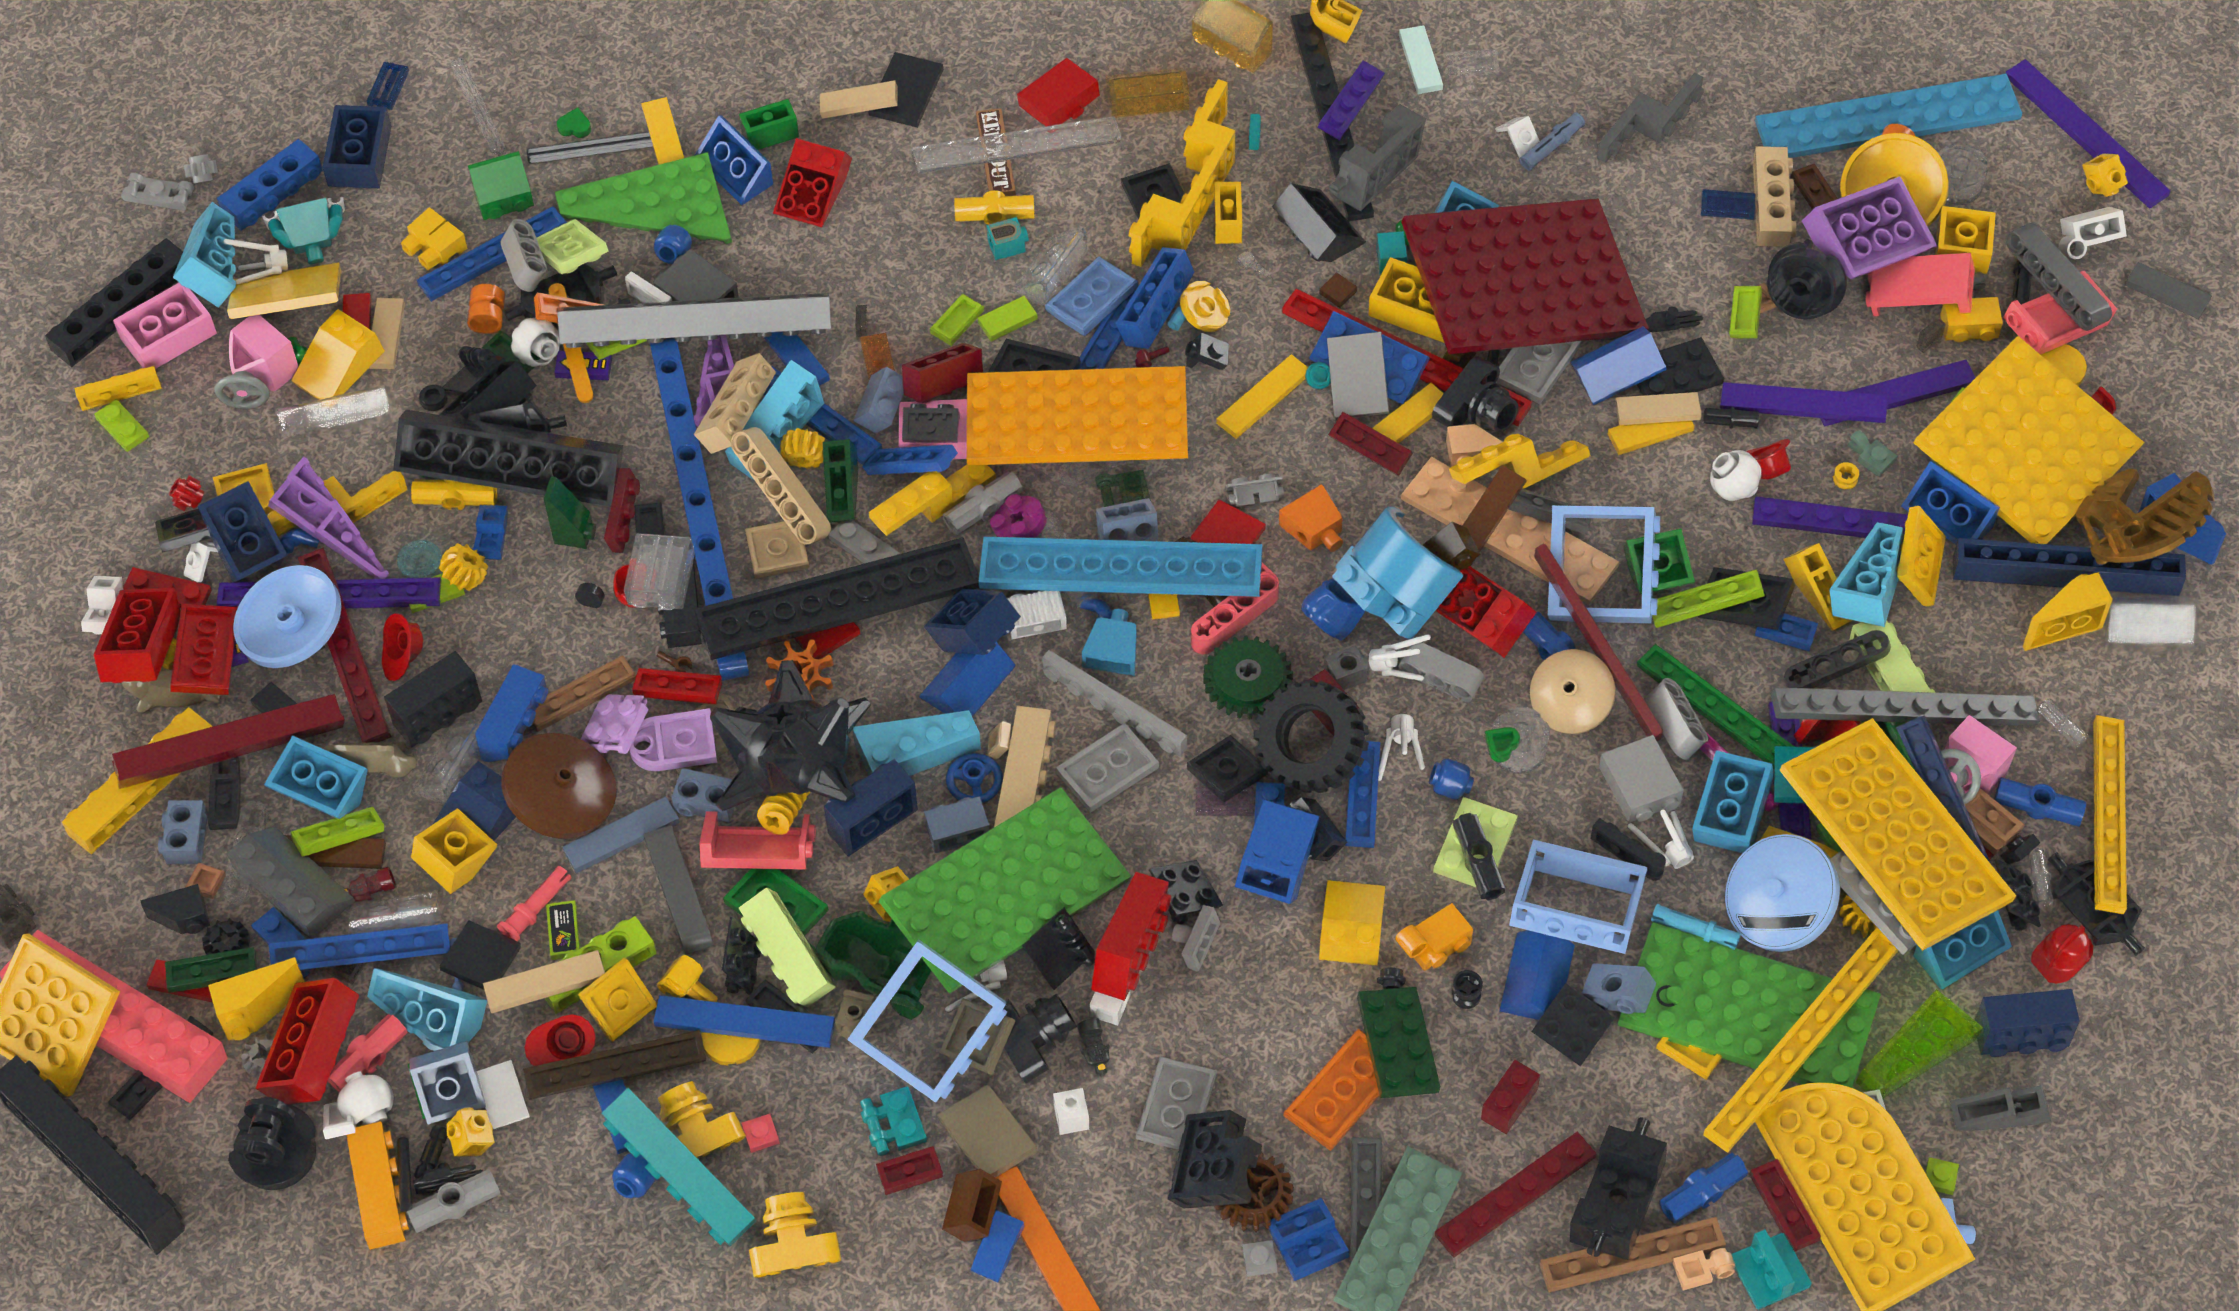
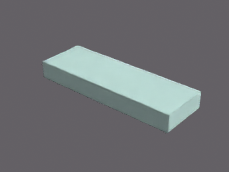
(1420, 59)

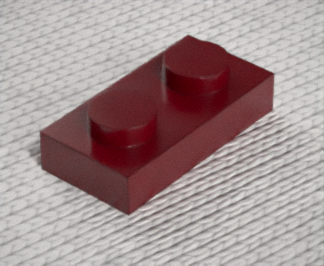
(909, 1170)

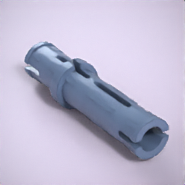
(1560, 134)

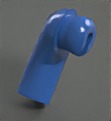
(297, 537)
(1099, 607)

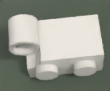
(2091, 229)

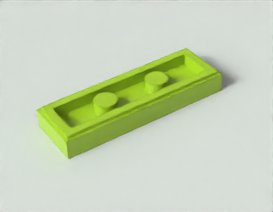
(337, 831)

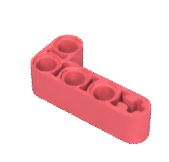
(1211, 633)

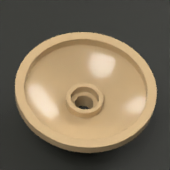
(1586, 704)

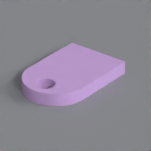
(675, 741)

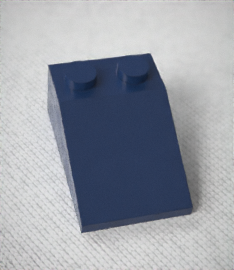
(241, 531)
(481, 800)

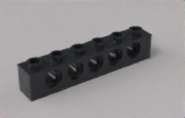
(94, 321)

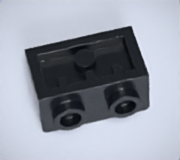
(930, 424)

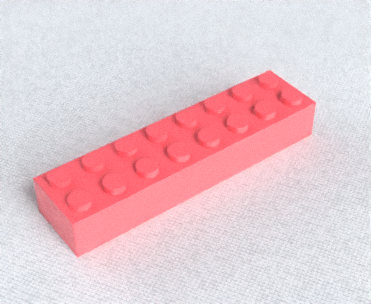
(151, 1035)

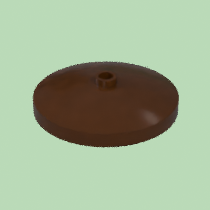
(558, 785)

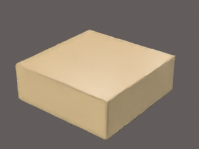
(999, 740)

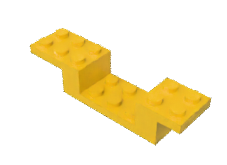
(1207, 151)

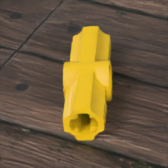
(994, 207)
(452, 493)

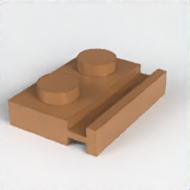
(1992, 822)

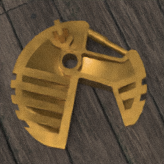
(2151, 531)

